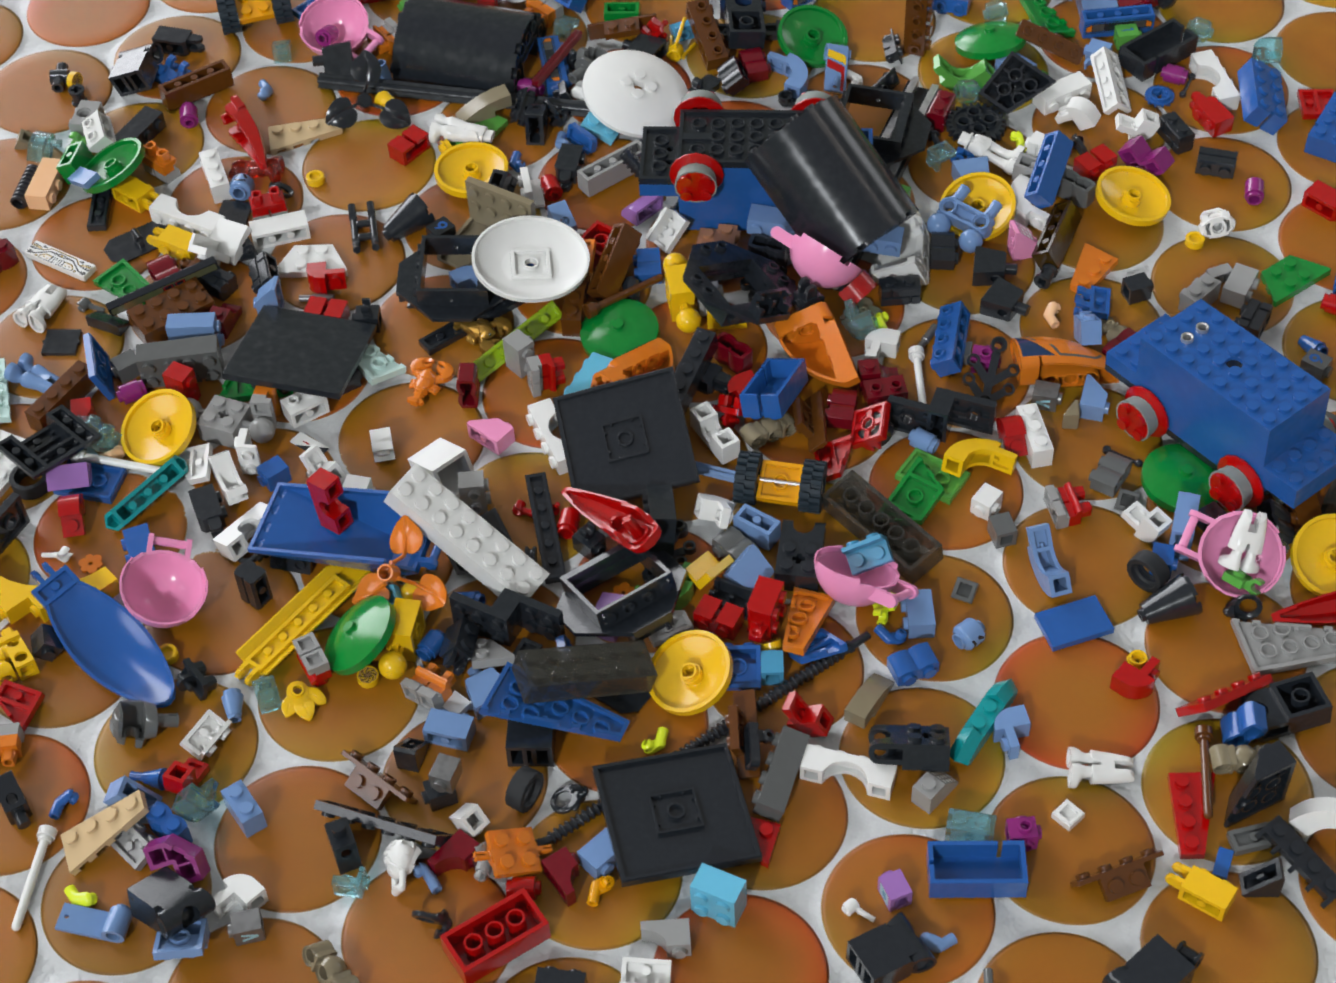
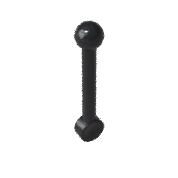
(1191, 77)
(1138, 463)

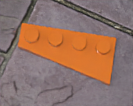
(805, 619)

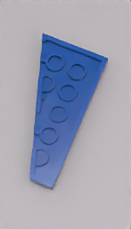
(566, 715)

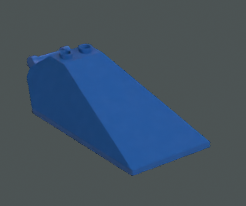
(294, 532)

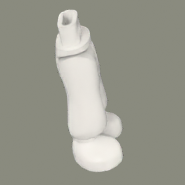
(458, 130)

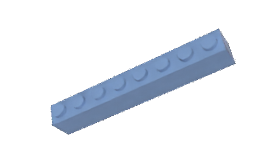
(764, 218)

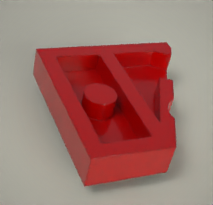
(1313, 102)
(836, 456)
(19, 702)

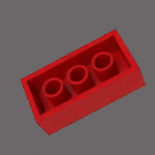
(495, 936)

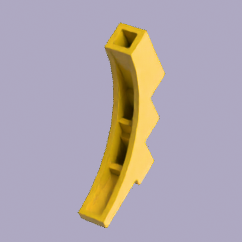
(18, 601)

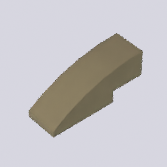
(485, 105)
(868, 700)

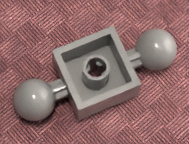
(225, 417)

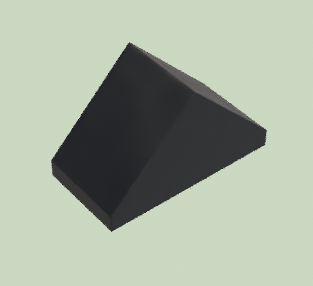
(410, 754)
(1263, 880)

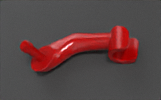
(520, 509)

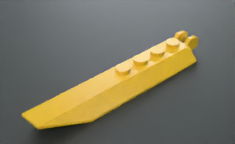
(297, 618)

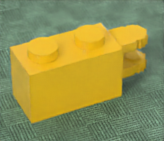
(134, 194)
(172, 242)
(1202, 890)

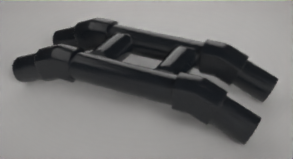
(370, 222)

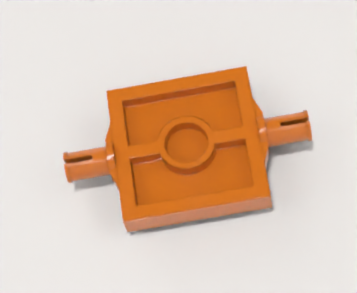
(512, 852)

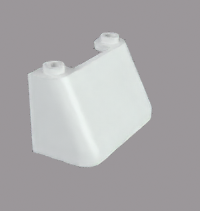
(913, 257)

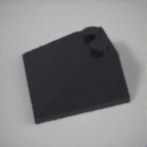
(52, 445)

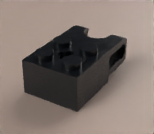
(744, 25)
(796, 556)
(1292, 705)
(911, 746)

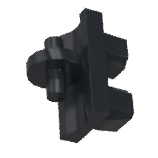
(193, 680)

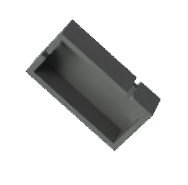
(199, 353)

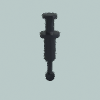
(934, 135)

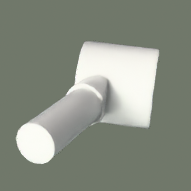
(63, 555)
(852, 906)

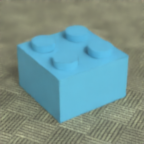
(718, 895)

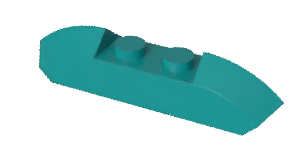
(146, 493)
(982, 721)

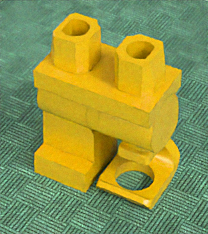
(15, 651)

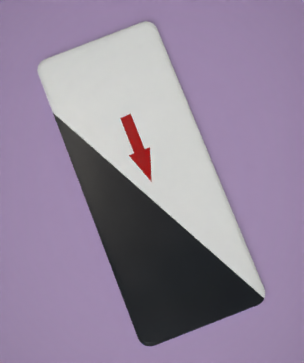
(304, 442)

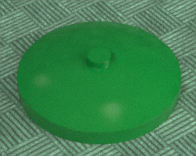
(807, 30)
(989, 40)
(115, 163)
(619, 329)
(1175, 470)
(360, 635)

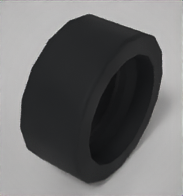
(27, 492)
(1154, 564)
(524, 789)

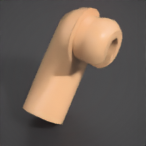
(1050, 312)
(116, 452)

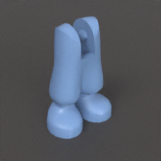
(29, 376)

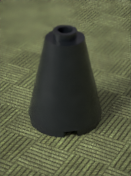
(408, 219)
(1171, 602)

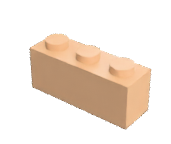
(44, 185)

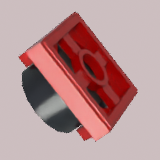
(872, 426)

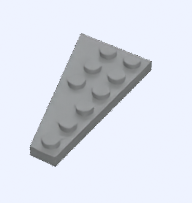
(1284, 645)

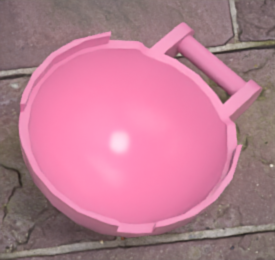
(346, 15)
(816, 261)
(1215, 542)
(163, 585)
(863, 589)

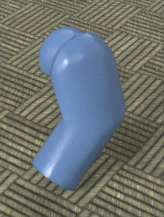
(561, 138)
(429, 877)

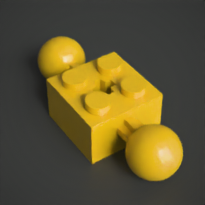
(679, 296)
(406, 635)

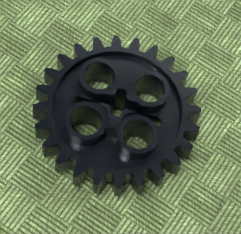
(977, 120)

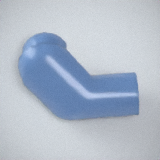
(265, 91)
(937, 943)

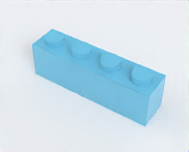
(583, 378)

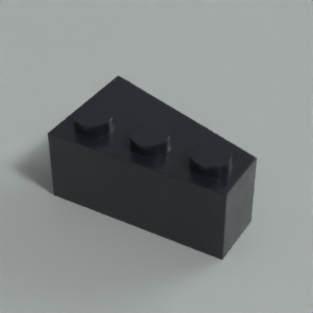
(660, 505)

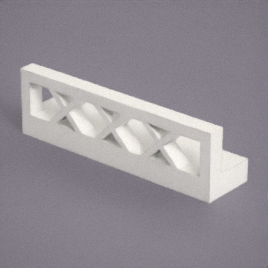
(1110, 81)

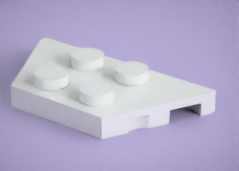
(296, 260)

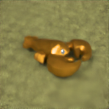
(483, 330)

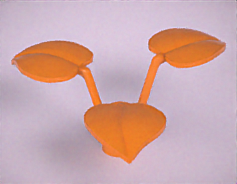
(404, 539)

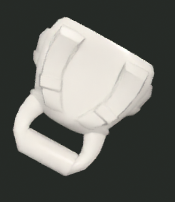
(1216, 223)
(400, 862)

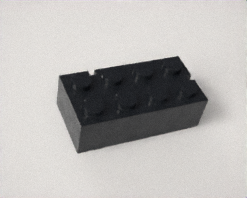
(1156, 49)

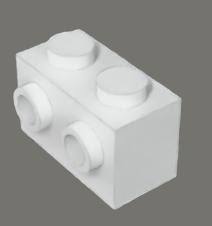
(98, 131)
(305, 406)

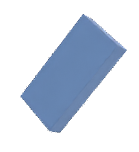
(84, 178)

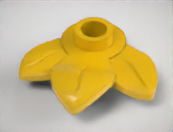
(302, 703)

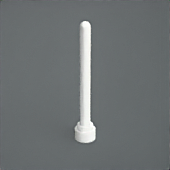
(916, 355)
(84, 456)
(46, 835)

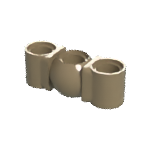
(767, 430)
(1229, 758)
(326, 964)

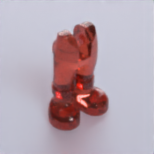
(275, 166)

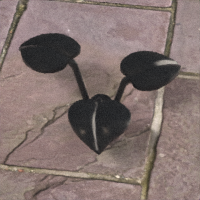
(341, 112)

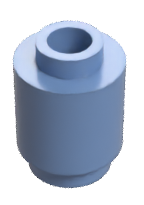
(923, 440)

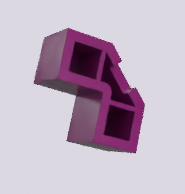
(1139, 154)
(186, 857)

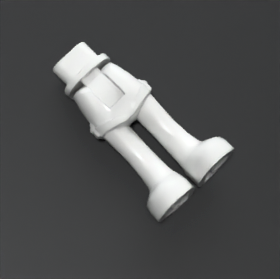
(984, 146)

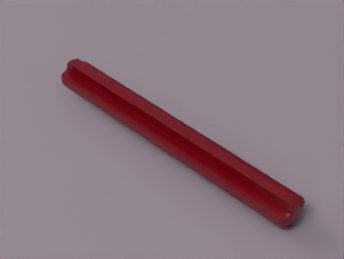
(556, 58)

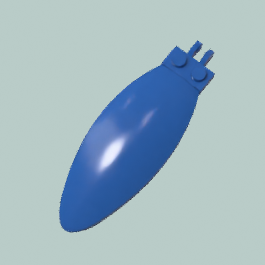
(104, 638)

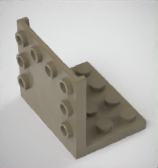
(486, 207)

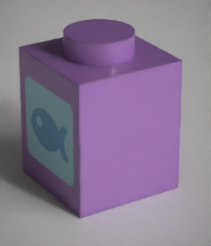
(894, 890)

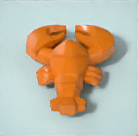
(426, 378)

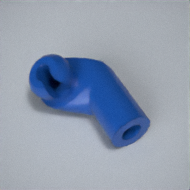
(515, 162)
(891, 637)
(61, 801)

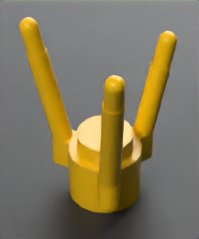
(676, 50)

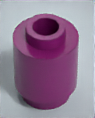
(327, 35)
(1174, 74)
(526, 82)
(188, 115)
(1254, 190)
(131, 391)

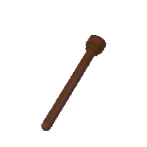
(592, 309)
(1204, 735)

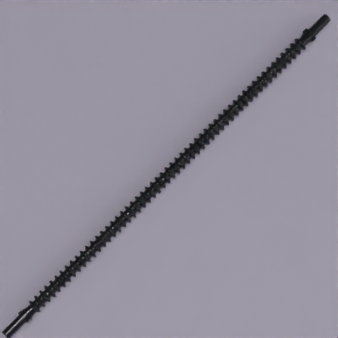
(720, 729)

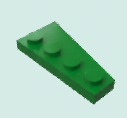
(1045, 16)
(120, 279)

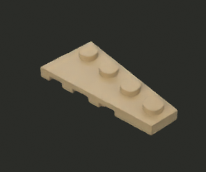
(296, 133)
(93, 834)

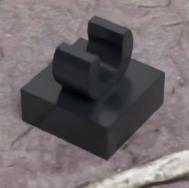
(563, 91)

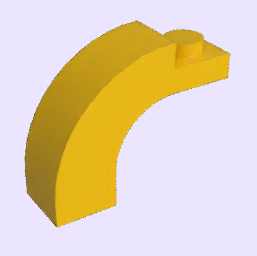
(977, 453)

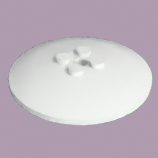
(620, 106)
(509, 245)

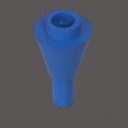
(151, 778)

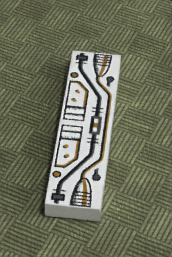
(60, 260)

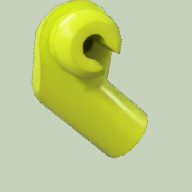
(1018, 138)
(882, 318)
(659, 743)
(80, 898)

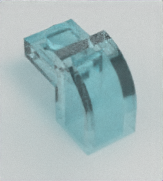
(1268, 50)
(42, 145)
(857, 323)
(196, 803)

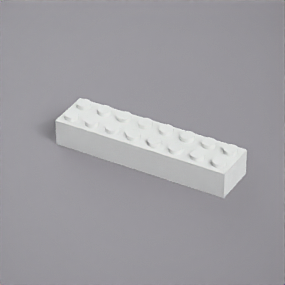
(464, 534)

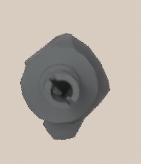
(583, 60)
(139, 720)

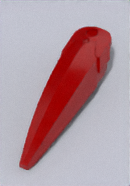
(246, 131)
(617, 518)
(1314, 611)

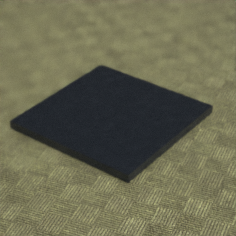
(300, 352)
(627, 436)
(675, 814)

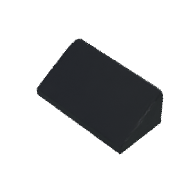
(107, 323)

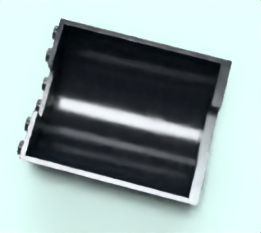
(464, 44)
(830, 180)

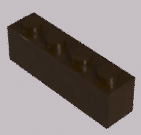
(1057, 234)

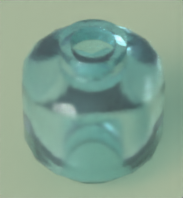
(995, 11)
(1201, 28)
(966, 91)

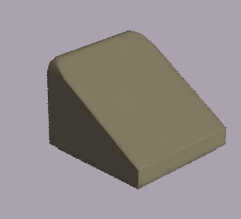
(23, 139)
(1071, 416)

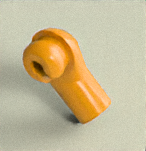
(598, 888)

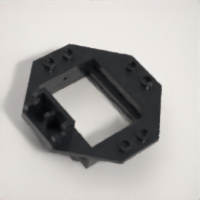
(911, 126)
(727, 261)
(442, 303)
(632, 615)

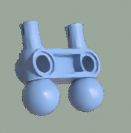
(964, 218)

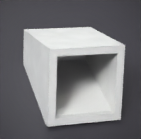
(443, 462)

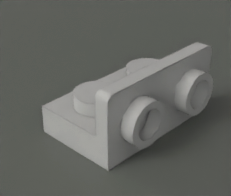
(130, 845)

